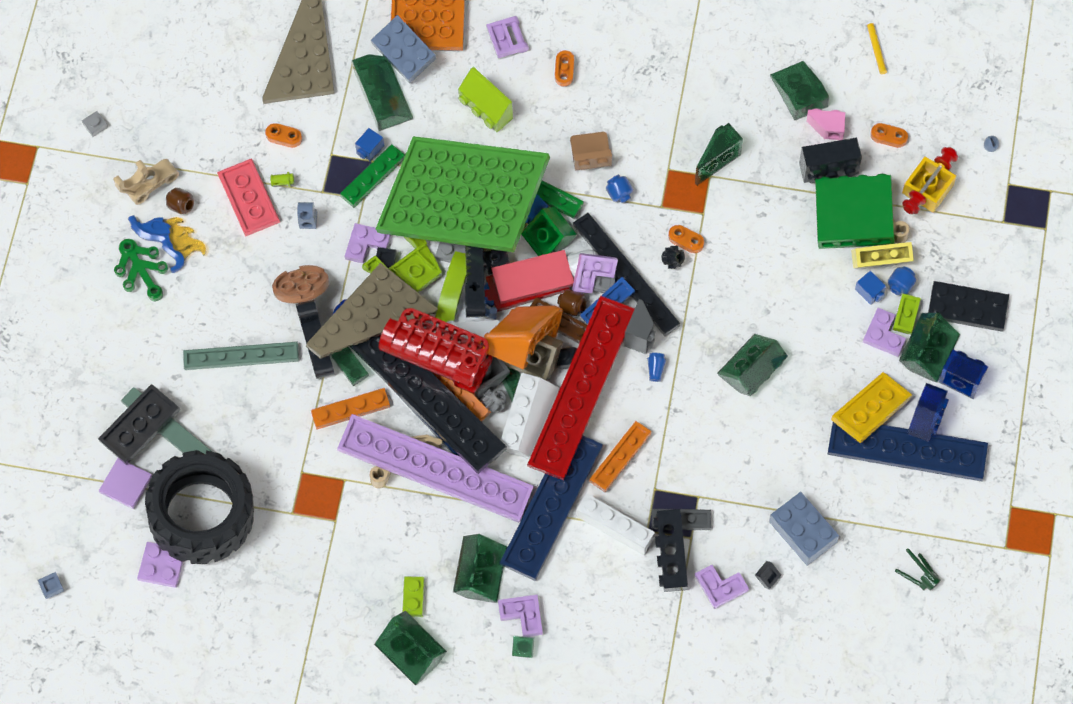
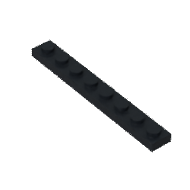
(603, 245)

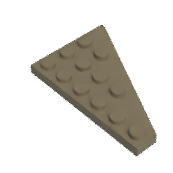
(304, 61)
(367, 312)

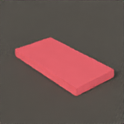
(248, 197)
(532, 276)

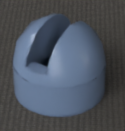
(988, 144)

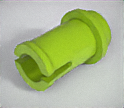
(282, 179)

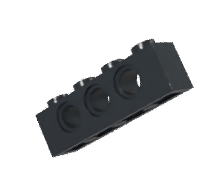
(671, 519)

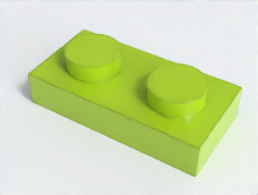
(906, 314)
(413, 595)

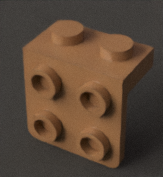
(590, 151)

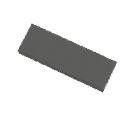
(691, 519)

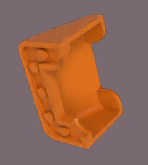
(521, 331)

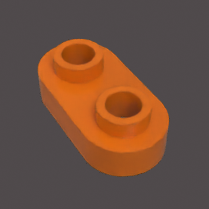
(564, 69)
(889, 134)
(282, 135)
(684, 240)

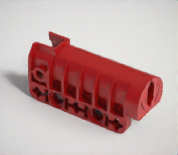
(437, 351)

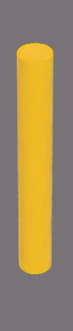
(876, 48)

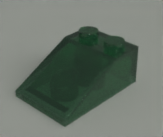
(800, 89)
(721, 150)

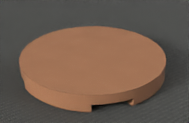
(300, 284)

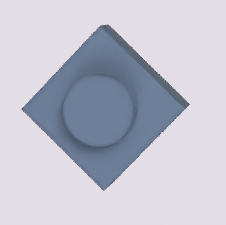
(50, 585)

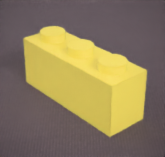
(882, 255)

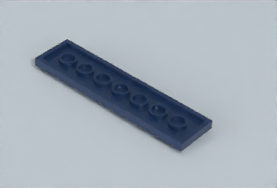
(896, 448)
(548, 513)

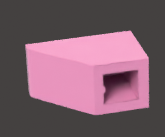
(827, 123)

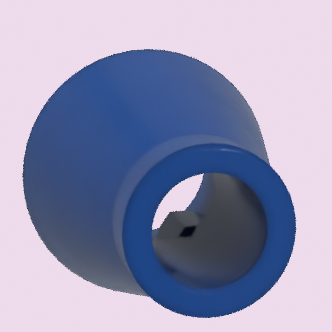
(656, 364)

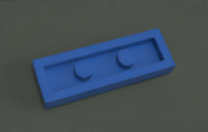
(618, 292)

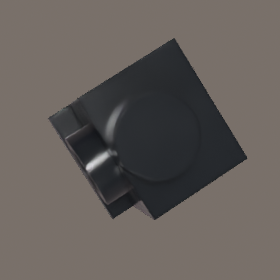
(493, 254)

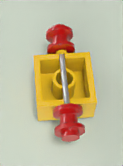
(930, 182)

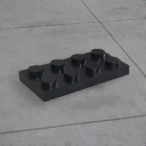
(969, 305)
(139, 424)

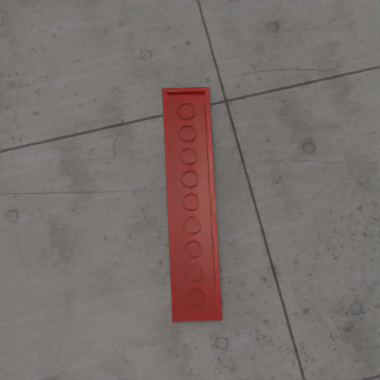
(581, 388)

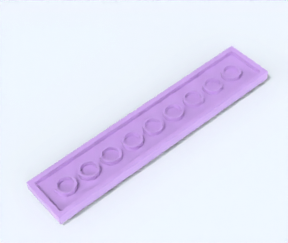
(434, 468)

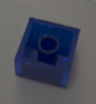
(963, 373)
(928, 412)

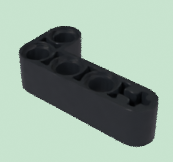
(310, 325)

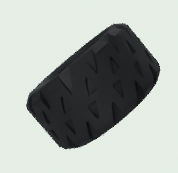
(194, 469)

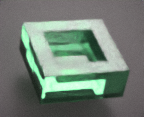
(523, 646)

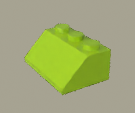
(485, 100)

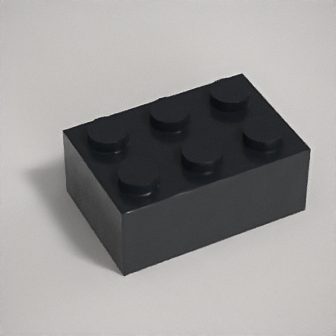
(830, 160)

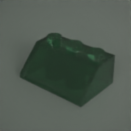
(929, 346)
(753, 364)
(479, 568)
(410, 647)

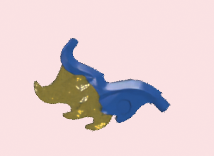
(173, 238)

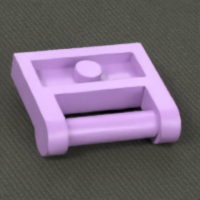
(501, 39)

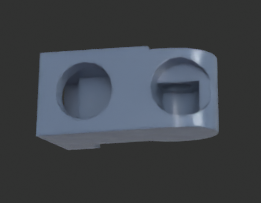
(307, 214)

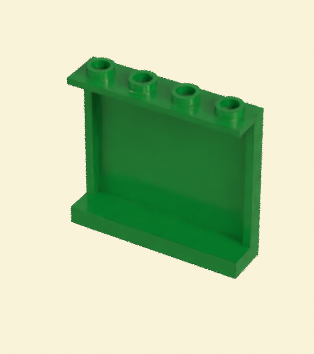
(854, 211)

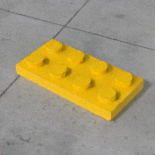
(871, 407)

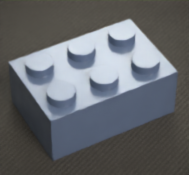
(403, 49)
(803, 528)

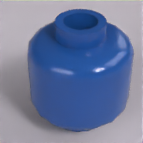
(619, 188)
(901, 280)

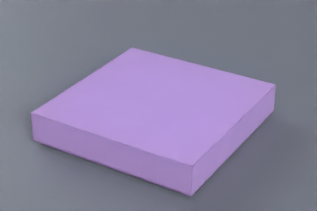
(125, 483)

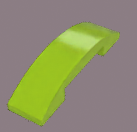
(452, 288)

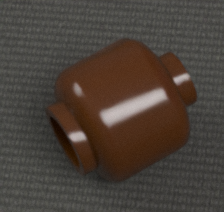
(179, 201)
(572, 302)

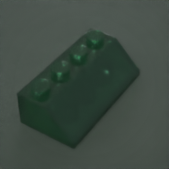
(381, 91)

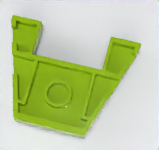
(415, 269)

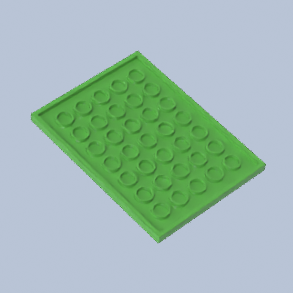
(463, 193)

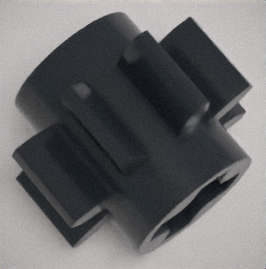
(673, 257)

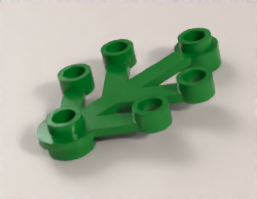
(140, 266)

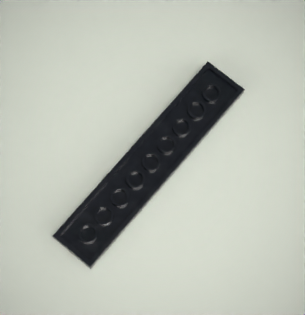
(435, 405)

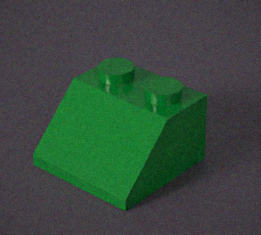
(548, 232)

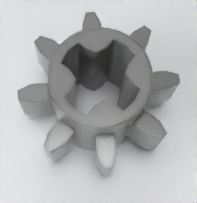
(494, 400)

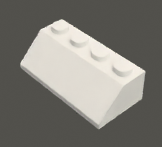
(528, 414)

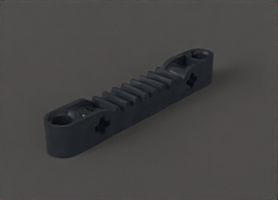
(475, 282)

